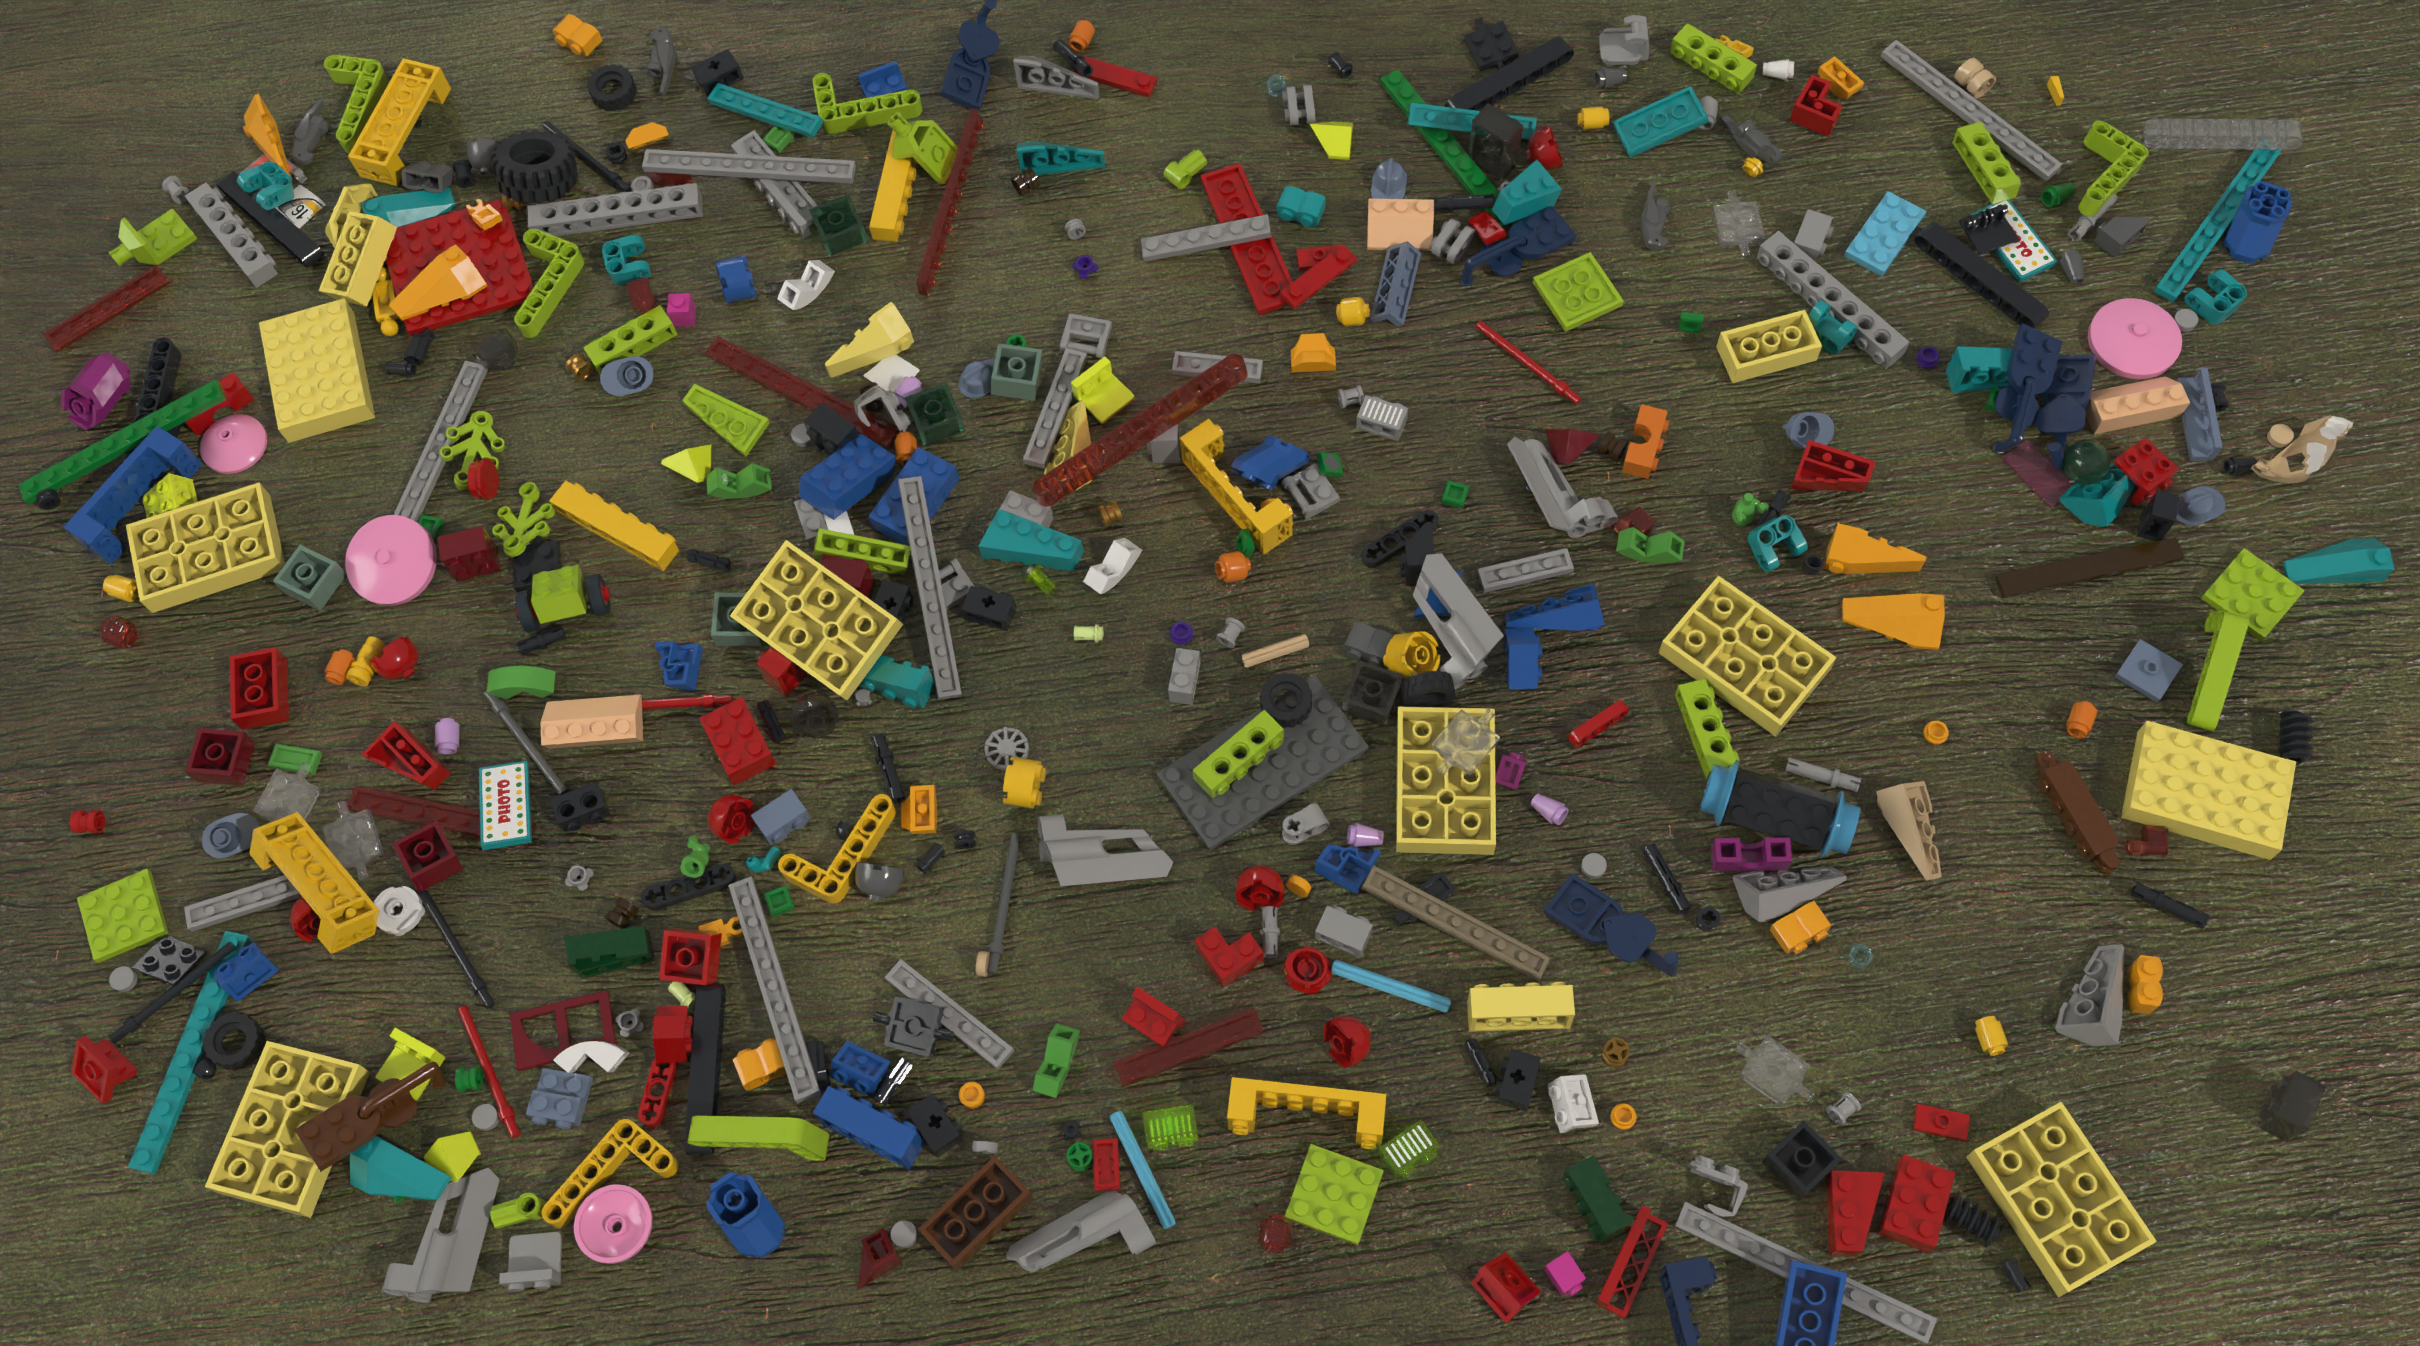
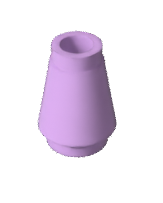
(1550, 809)
(1363, 835)

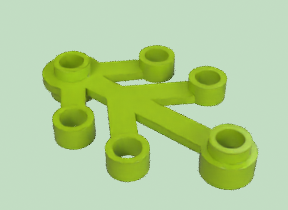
(472, 444)
(516, 543)

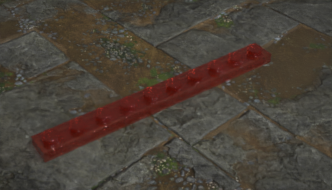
(948, 205)
(797, 389)

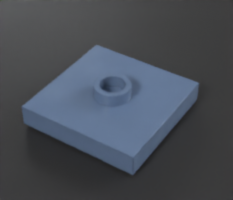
(2148, 670)

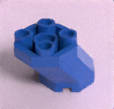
(2257, 222)
(1269, 462)
(746, 1215)

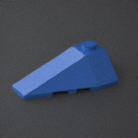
(1575, 611)

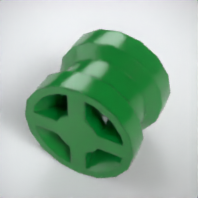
(468, 1078)
(1078, 1152)

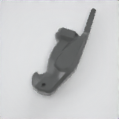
(662, 58)
(308, 135)
(1753, 141)
(1654, 220)

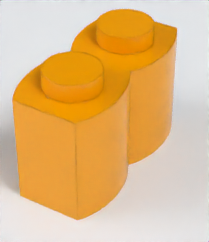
(577, 35)
(1800, 928)
(2144, 980)
(760, 1064)

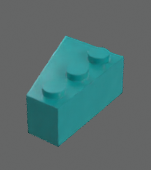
(1527, 194)
(900, 682)

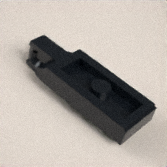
(1437, 886)

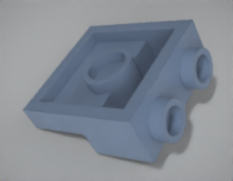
(559, 1099)

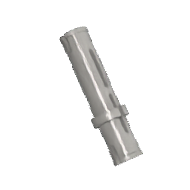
(2087, 223)
(1822, 774)

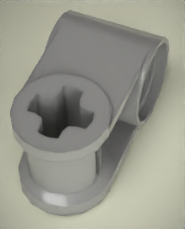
(1306, 823)

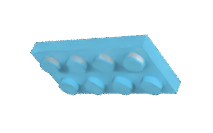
(1885, 233)

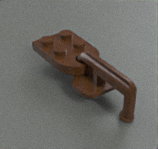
(341, 1130)

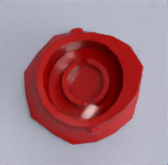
(483, 479)
(1307, 970)

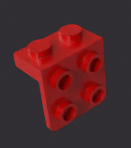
(2147, 469)

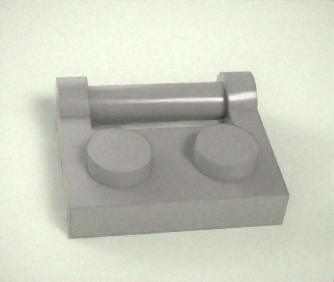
(1086, 329)
(1316, 487)
(956, 588)

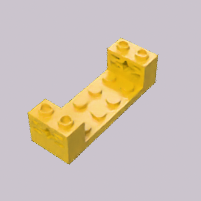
(393, 118)
(1199, 453)
(319, 877)
(1249, 1092)

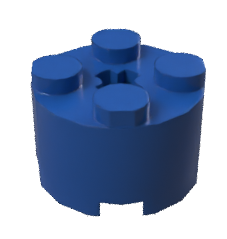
(735, 279)

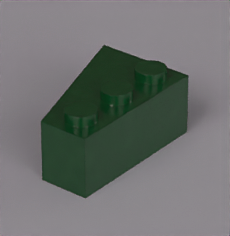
(608, 950)
(1597, 1200)

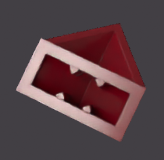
(1568, 444)
(877, 1257)

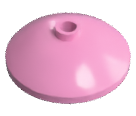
(239, 450)
(600, 1215)

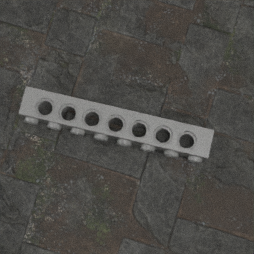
(617, 210)
(1842, 300)

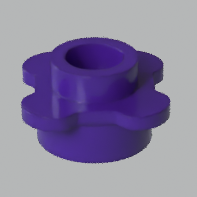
(1084, 261)

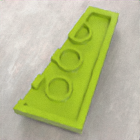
(730, 420)

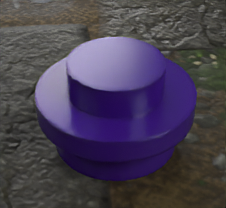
(1928, 357)
(1181, 633)

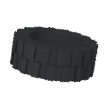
(609, 74)
(1286, 682)
(1428, 689)
(217, 1032)

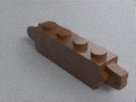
(2078, 811)

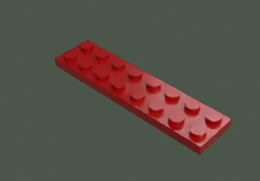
(1258, 259)

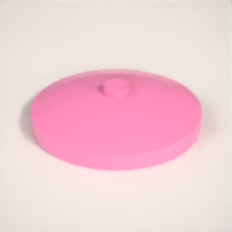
(2134, 338)
(391, 560)

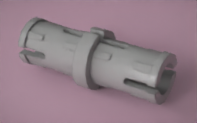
(1270, 932)

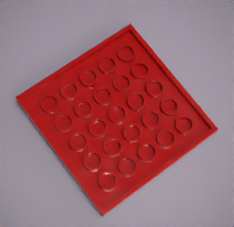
(492, 252)

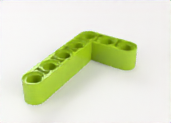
(369, 86)
(861, 112)
(2126, 157)
(563, 268)
(2218, 668)
(760, 1132)

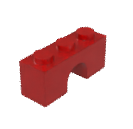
(236, 397)

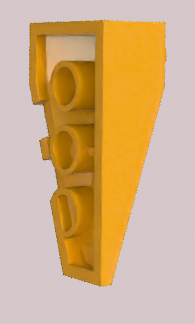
(265, 132)
(442, 281)
(1857, 553)
(1905, 617)

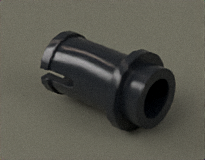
(1344, 68)
(405, 368)
(2235, 465)
(927, 861)
(2016, 1274)

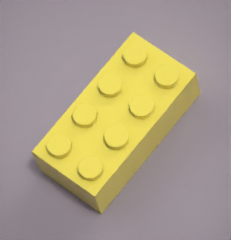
(358, 258)
(1768, 346)
(1520, 1007)

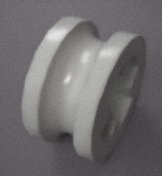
(1075, 229)

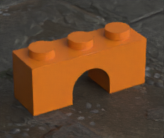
(1641, 457)

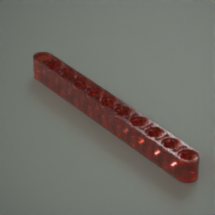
(1136, 439)

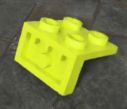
(1101, 391)
(169, 494)
(407, 1058)

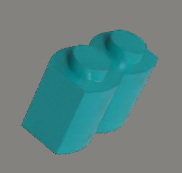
(1301, 206)

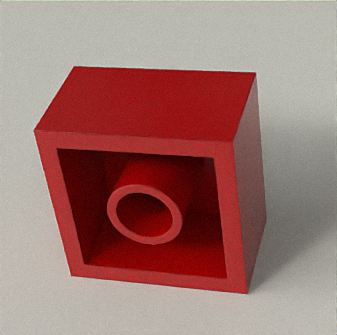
(690, 956)

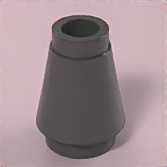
(1608, 77)
(2072, 265)

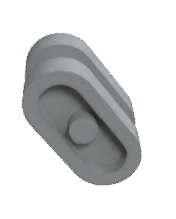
(1291, 97)
(1449, 231)

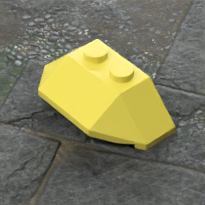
(348, 201)

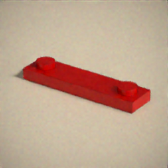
(1121, 77)
(1318, 277)

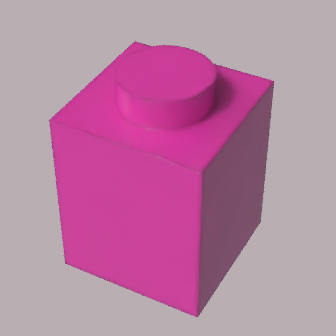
(681, 309)
(1565, 1275)

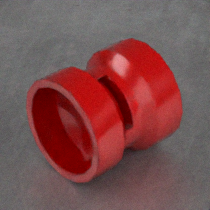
(87, 821)

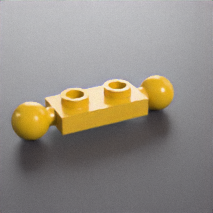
(383, 295)

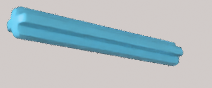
(1391, 986)
(1142, 1170)

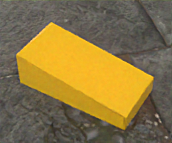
(2055, 89)

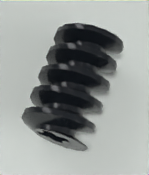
(2295, 736)
(1973, 1219)

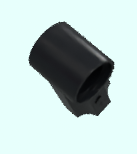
(418, 346)
(817, 1055)

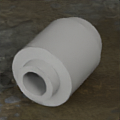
(1710, 107)

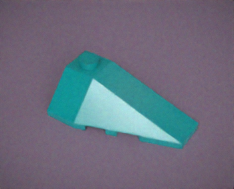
(1057, 158)
(409, 207)
(2101, 501)
(2343, 562)
(392, 1172)

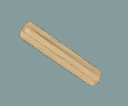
(1275, 650)

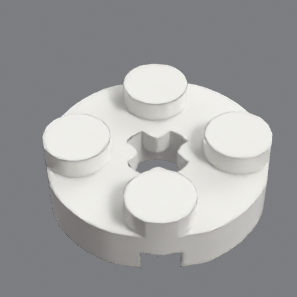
(407, 919)

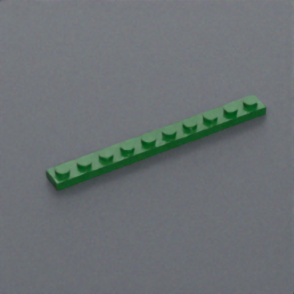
(1442, 141)
(122, 441)

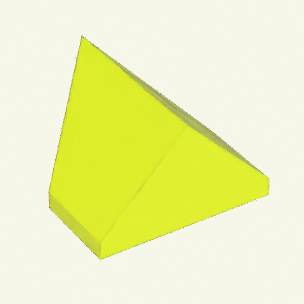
(1335, 138)
(691, 463)
(453, 1154)

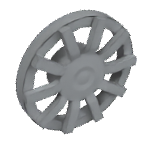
(1005, 748)

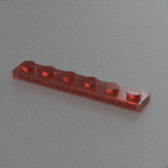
(106, 308)
(1188, 1047)

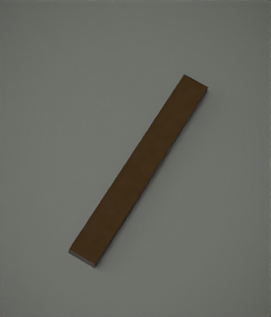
(2089, 567)

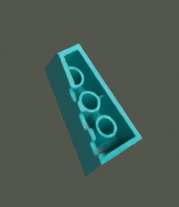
(1978, 369)
(1030, 543)

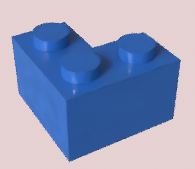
(1522, 656)

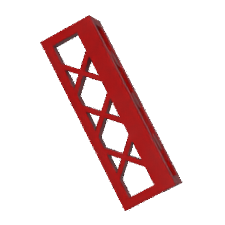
(1622, 1259)

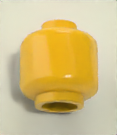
(1352, 311)

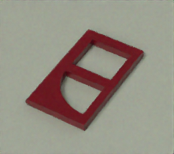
(532, 1055)

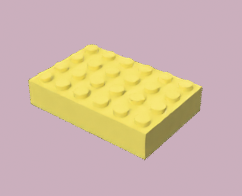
(316, 370)
(205, 547)
(816, 620)
(1747, 655)
(2209, 790)
(1437, 810)
(262, 1152)
(2060, 1199)

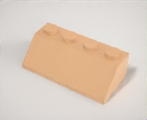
(2136, 404)
(592, 722)

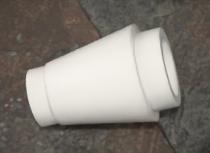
(1779, 69)

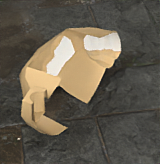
(2315, 443)

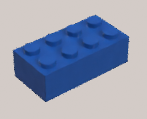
(847, 476)
(938, 481)
(869, 1127)
(1810, 1306)

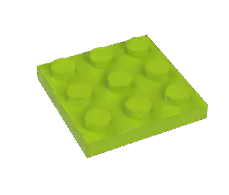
(1577, 291)
(2253, 591)
(122, 915)
(1334, 1194)

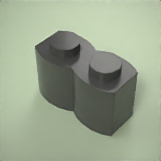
(427, 176)
(1367, 644)

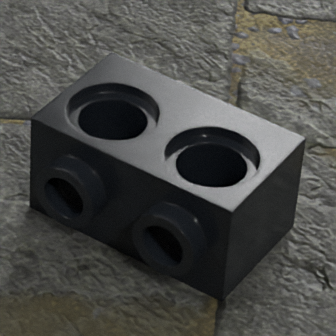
(579, 802)

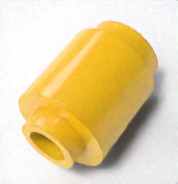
(1593, 117)
(121, 587)
(1991, 1035)

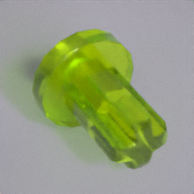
(1040, 579)

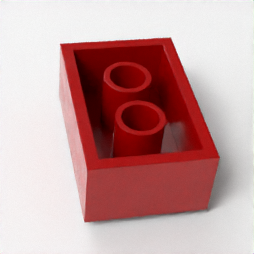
(259, 688)
(737, 741)
(1916, 1203)

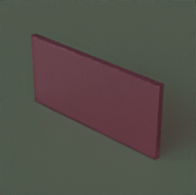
(2037, 473)

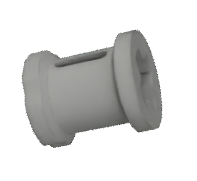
(175, 188)
(1350, 396)
(1230, 632)
(1843, 1108)

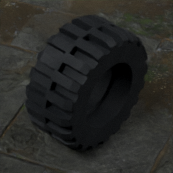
(534, 166)

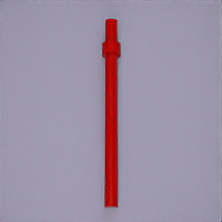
(1560, 387)
(707, 701)
(505, 1111)

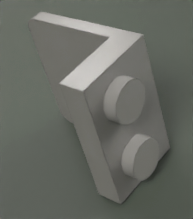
(533, 1262)

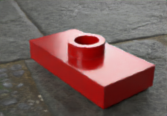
(1487, 228)
(1311, 256)
(1941, 1122)
(1106, 1165)

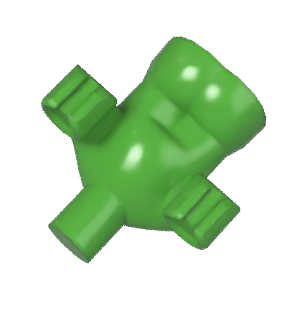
(1745, 509)
(695, 863)

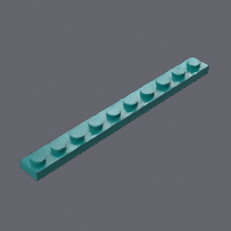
(2214, 225)
(180, 1072)

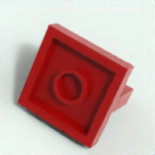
(1152, 1017)
(100, 1067)
(1505, 1286)

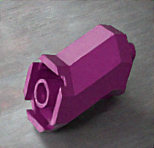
(96, 390)

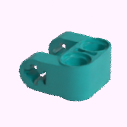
(275, 182)
(615, 259)
(2223, 305)
(1831, 332)
(1764, 552)

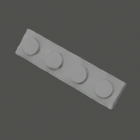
(1194, 364)
(1525, 570)

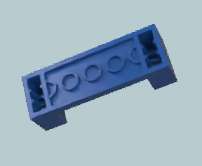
(125, 488)

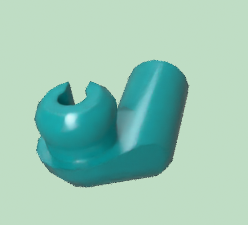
(765, 863)

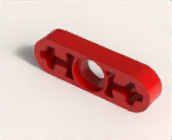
(1598, 723)
(646, 1106)

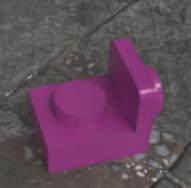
(1510, 770)

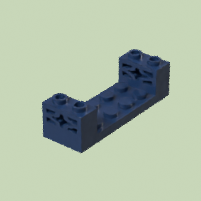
(1679, 1282)

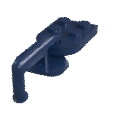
(968, 67)
(1526, 240)
(2032, 358)
(2065, 402)
(1585, 910)

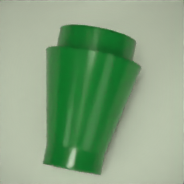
(2054, 195)

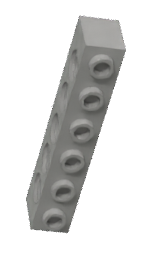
(231, 234)

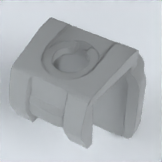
(1625, 45)
(888, 400)
(1726, 1175)

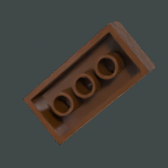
(975, 1213)

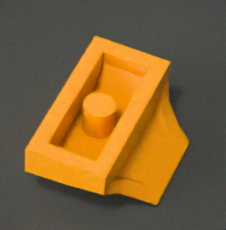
(1843, 80)
(646, 135)
(1313, 354)
(920, 810)

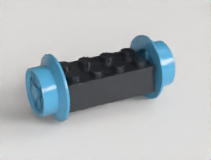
(1780, 808)

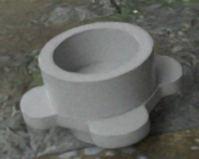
(576, 871)
(625, 1017)

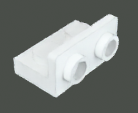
(1572, 1102)

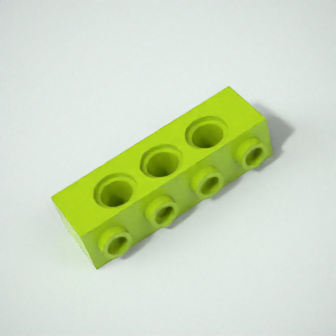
(1713, 58)
(1986, 163)
(641, 340)
(879, 554)
(1700, 693)
(1262, 727)

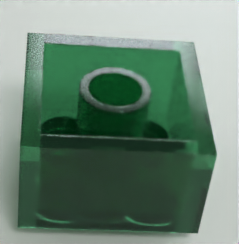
(838, 225)
(935, 414)

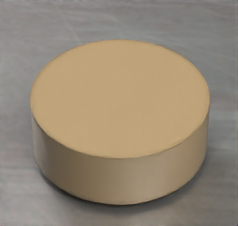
(2280, 435)
(982, 963)

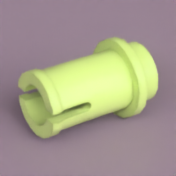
(1088, 633)
(683, 994)

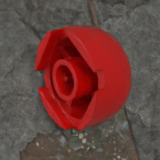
(1544, 149)
(396, 660)
(731, 818)
(1259, 888)
(304, 920)
(1348, 1040)

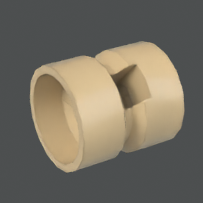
(1975, 78)

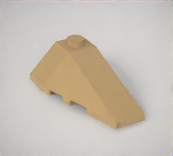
(1907, 812)

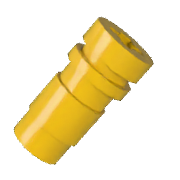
(361, 671)

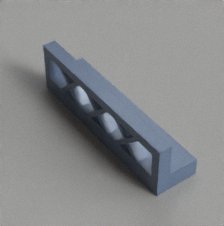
(1400, 284)
(2200, 418)

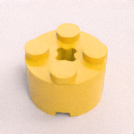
(1412, 654)
(1023, 782)

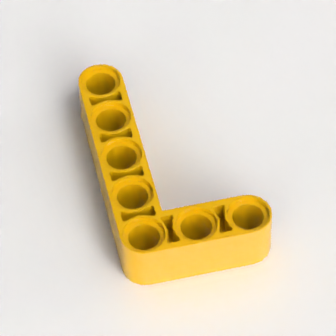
(845, 857)
(606, 1168)

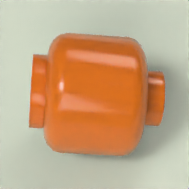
(1232, 567)

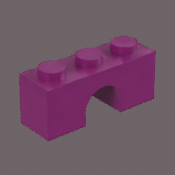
(1731, 855)

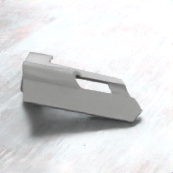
(1559, 503)
(1469, 631)
(1082, 859)
(1082, 1228)
(449, 1259)

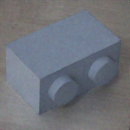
(781, 817)

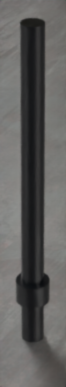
(612, 177)
(477, 984)
(134, 1022)

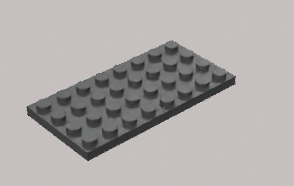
(1303, 759)

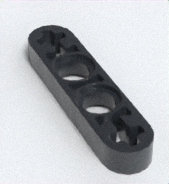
(1397, 536)
(689, 891)

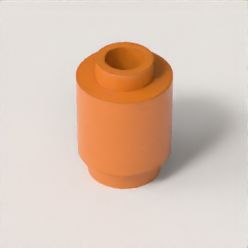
(1081, 35)
(905, 447)
(338, 666)
(2081, 719)

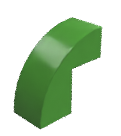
(746, 483)
(1658, 549)
(512, 680)
(1057, 1060)

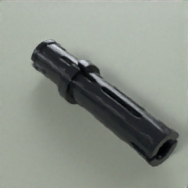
(1076, 61)
(1464, 202)
(884, 758)
(1671, 886)
(2159, 900)

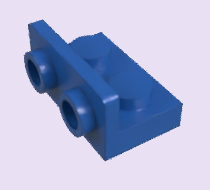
(882, 80)
(245, 971)
(859, 1068)

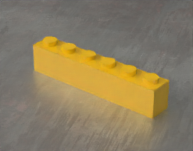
(892, 196)
(614, 525)

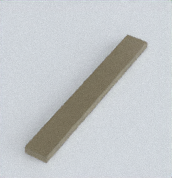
(1456, 923)

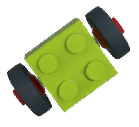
(560, 596)

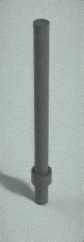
(502, 710)
(996, 947)

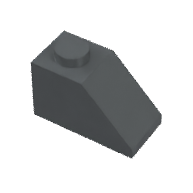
(2120, 233)

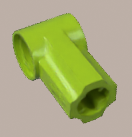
(1182, 172)
(517, 1210)

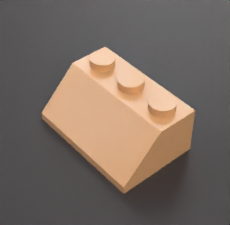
(1400, 221)

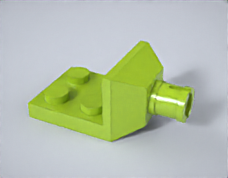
(924, 143)
(154, 241)

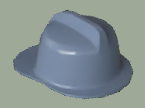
(1389, 181)
(626, 376)
(976, 379)
(1809, 426)
(2200, 505)
(229, 835)

